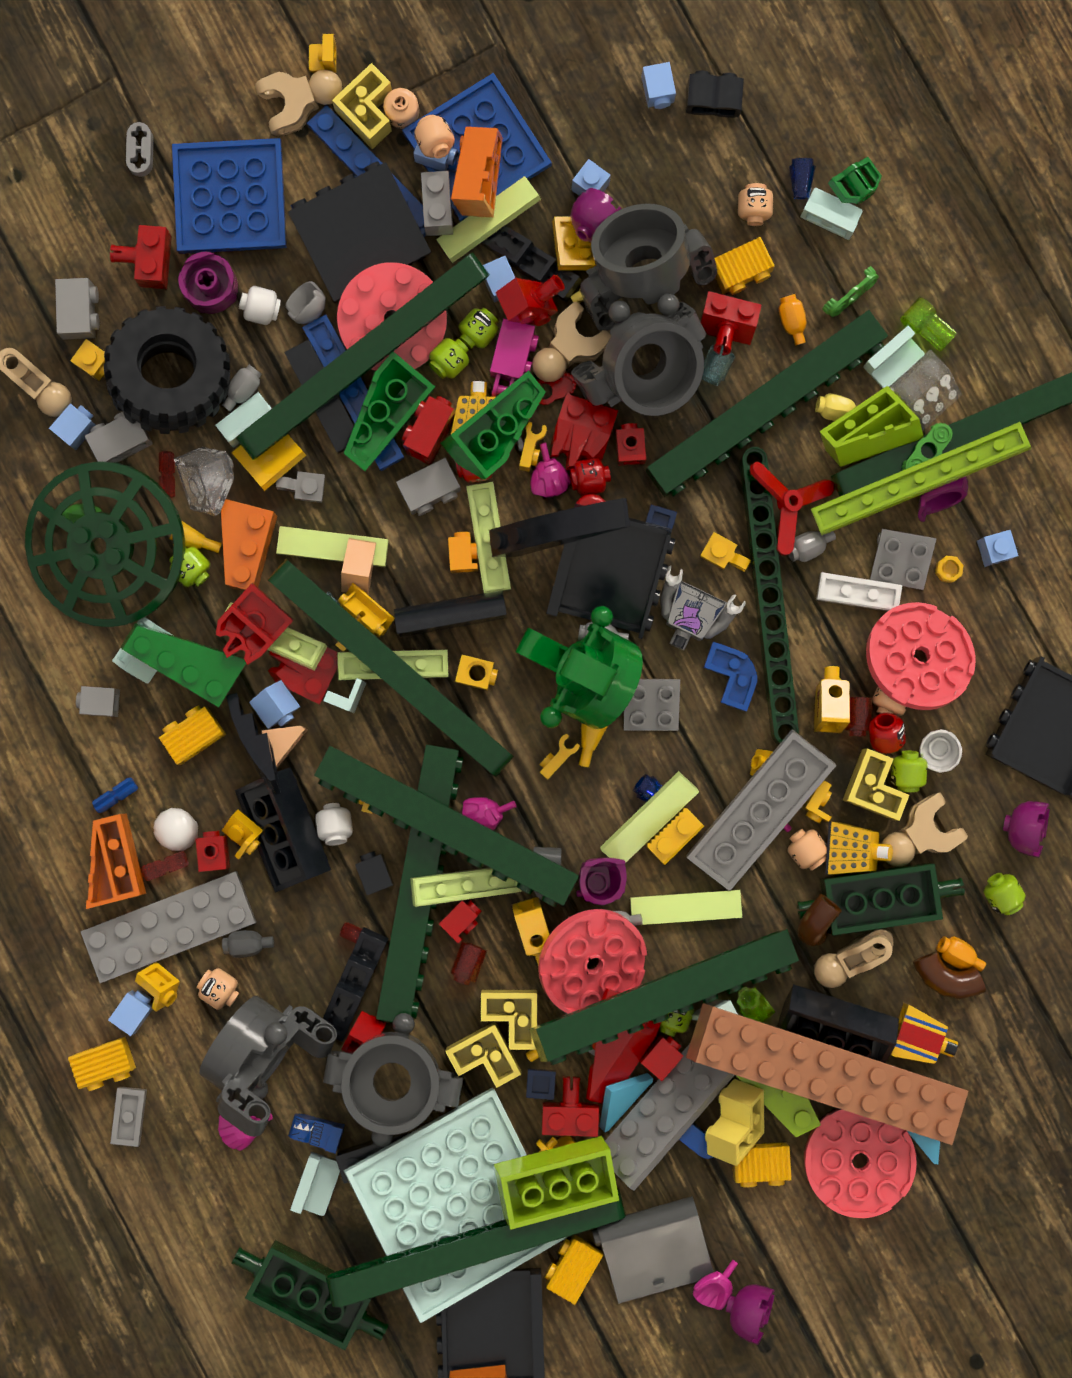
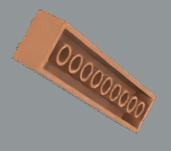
(826, 1074)

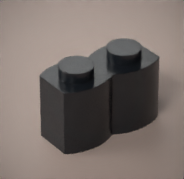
(714, 94)

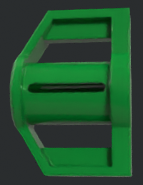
(856, 182)

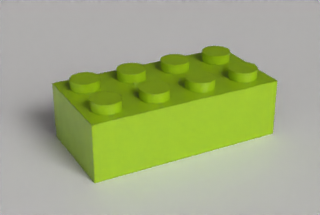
(556, 1182)

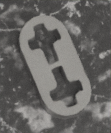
(145, 149)

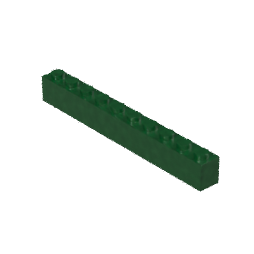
(766, 404)
(445, 825)
(411, 922)
(662, 996)

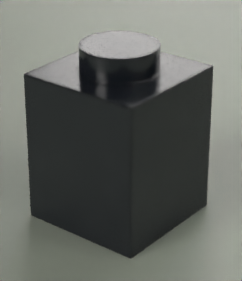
(374, 872)

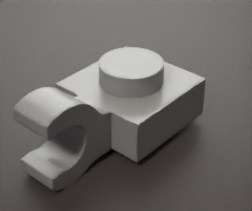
(306, 486)

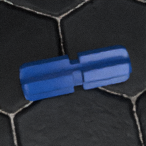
(111, 798)

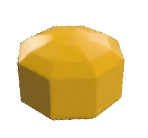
(949, 569)

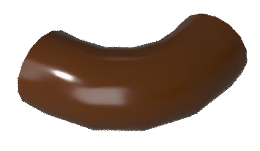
(816, 921)
(947, 981)

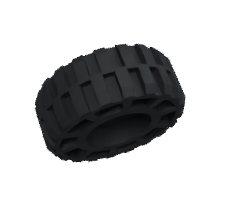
(159, 333)

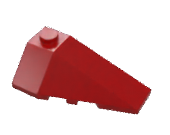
(618, 1058)

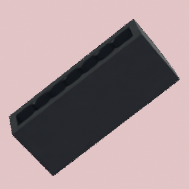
(450, 613)

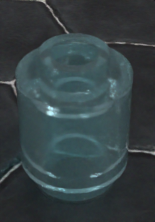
(717, 366)

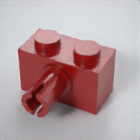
(149, 255)
(530, 300)
(729, 320)
(570, 1115)

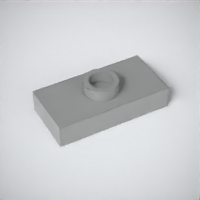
(128, 1116)

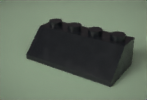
(288, 838)
(839, 1023)

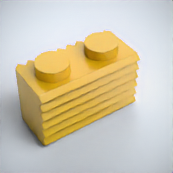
(742, 266)
(191, 735)
(674, 836)
(102, 1063)
(764, 1163)
(573, 1268)

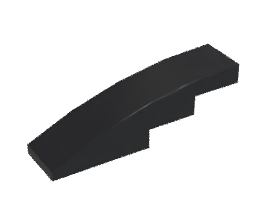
(530, 260)
(333, 414)
(256, 746)
(354, 981)

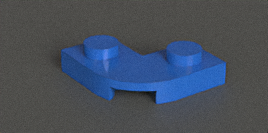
(740, 671)

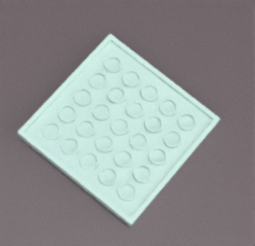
(438, 1187)

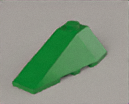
(386, 409)
(491, 433)

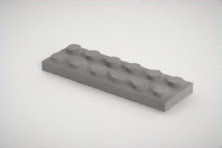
(761, 810)
(168, 927)
(663, 1118)

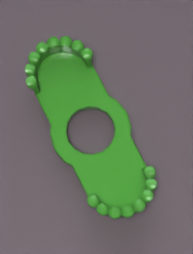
(834, 308)
(939, 436)

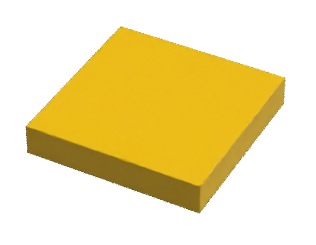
(272, 463)

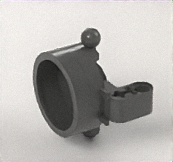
(639, 235)
(665, 386)
(250, 1052)
(385, 1117)

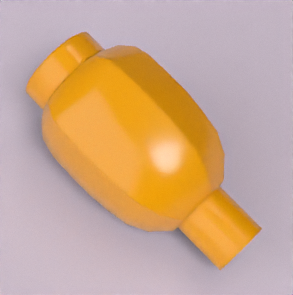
(793, 317)
(959, 953)

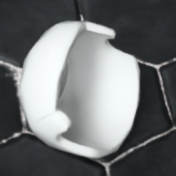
(941, 750)
(175, 829)

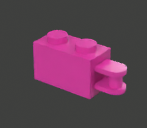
(512, 353)

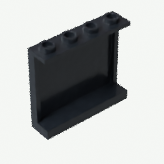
(358, 227)
(614, 572)
(1038, 728)
(496, 1327)

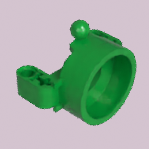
(592, 675)

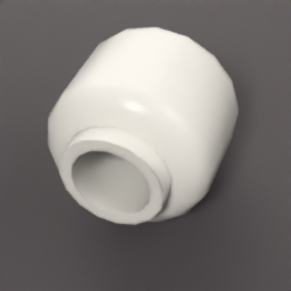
(260, 305)
(334, 824)

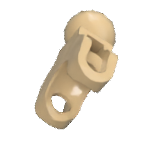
(300, 97)
(568, 346)
(50, 396)
(921, 833)
(856, 957)

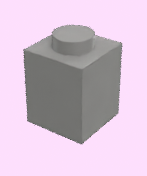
(98, 701)

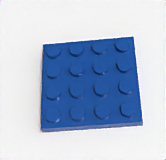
(489, 106)
(229, 195)

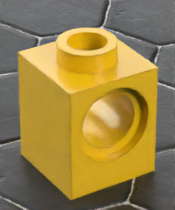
(467, 664)

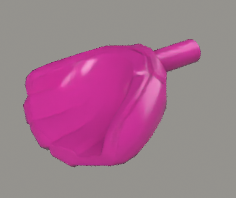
(549, 476)
(485, 811)
(233, 1136)
(715, 1288)

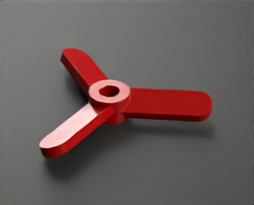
(789, 511)

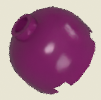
(590, 211)
(1028, 827)
(750, 1311)

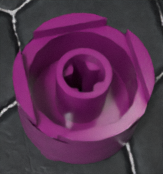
(193, 283)

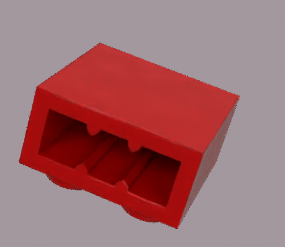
(430, 429)

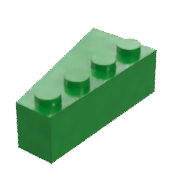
(190, 664)

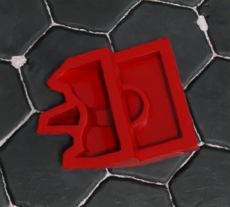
(582, 430)
(252, 624)
(303, 680)

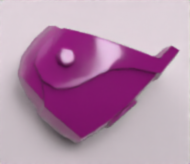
(942, 498)
(602, 880)

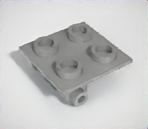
(902, 558)
(654, 706)

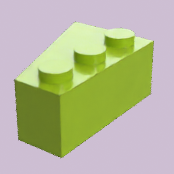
(871, 428)
(790, 1109)

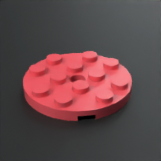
(379, 291)
(905, 678)
(586, 936)
(855, 1190)

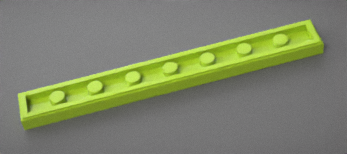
(921, 478)

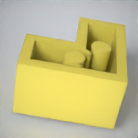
(359, 105)
(868, 788)
(514, 1006)
(485, 1047)
(739, 1123)

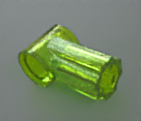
(923, 320)
(754, 1005)

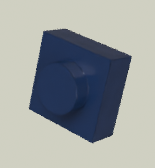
(661, 516)
(540, 1084)

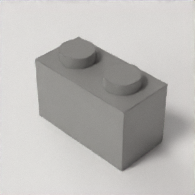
(437, 203)
(76, 308)
(117, 439)
(429, 487)

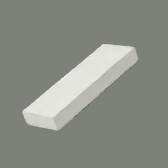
(858, 592)

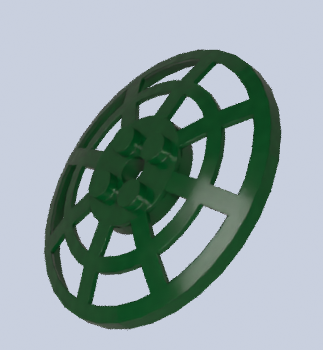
(118, 542)

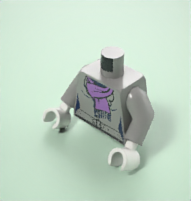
(694, 611)

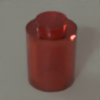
(859, 716)
(468, 963)

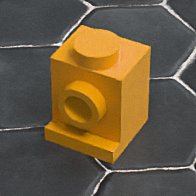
(462, 553)

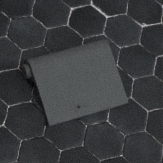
(655, 1249)

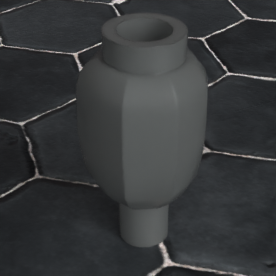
(245, 944)

